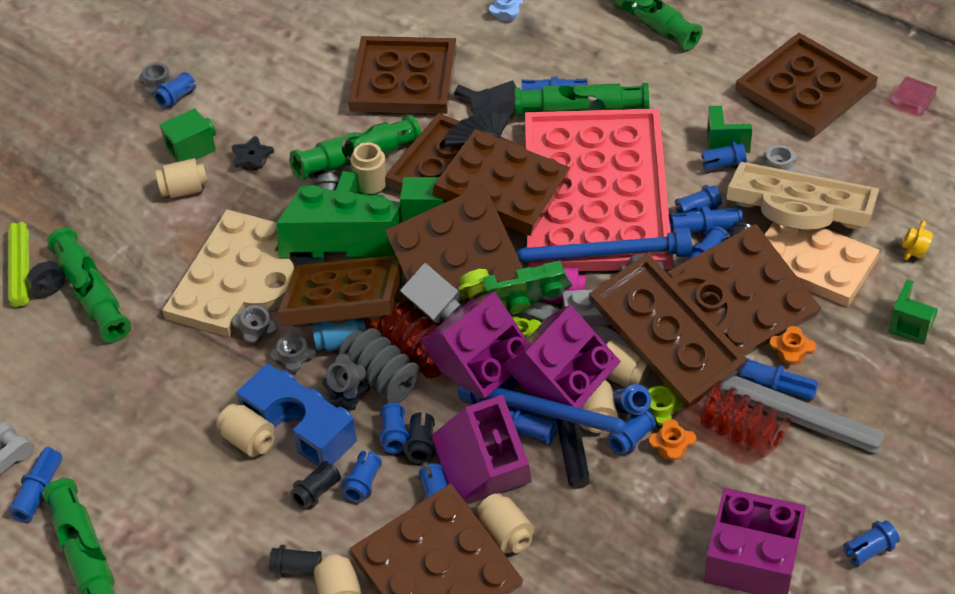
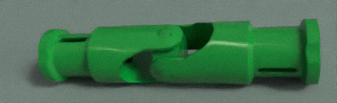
(665, 21)
(577, 98)
(329, 155)
(89, 285)
(78, 538)

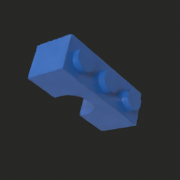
(323, 430)

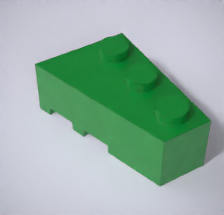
(336, 222)

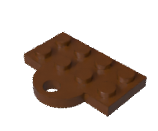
(672, 325)

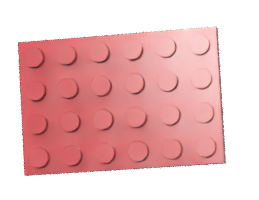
(612, 182)

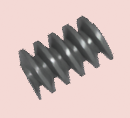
(385, 366)

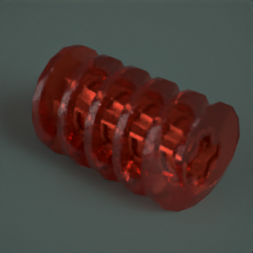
(406, 330)
(742, 422)

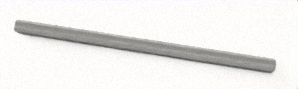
(799, 411)

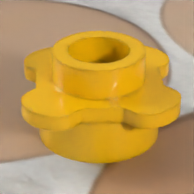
(916, 241)

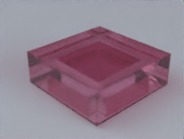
(914, 95)

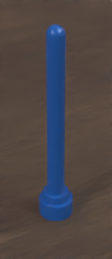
(675, 243)
(550, 408)

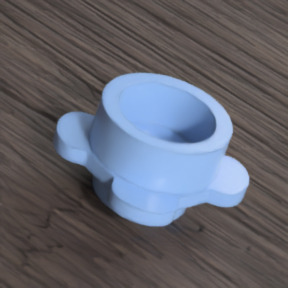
(505, 9)

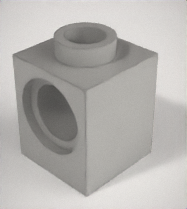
(432, 294)

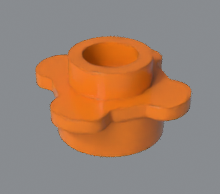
(791, 353)
(672, 448)

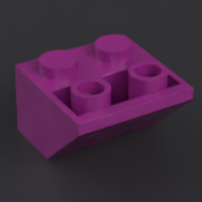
(476, 344)
(562, 360)
(482, 451)
(754, 543)

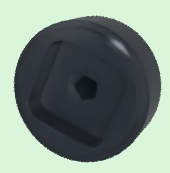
(45, 279)

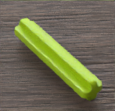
(18, 264)

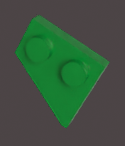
(530, 286)

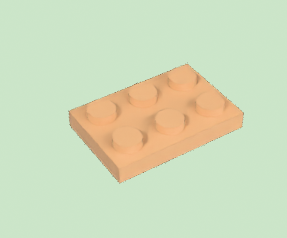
(824, 260)

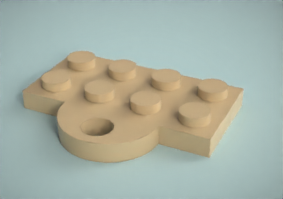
(801, 198)
(230, 275)

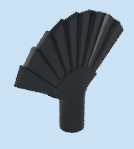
(495, 99)
(491, 123)

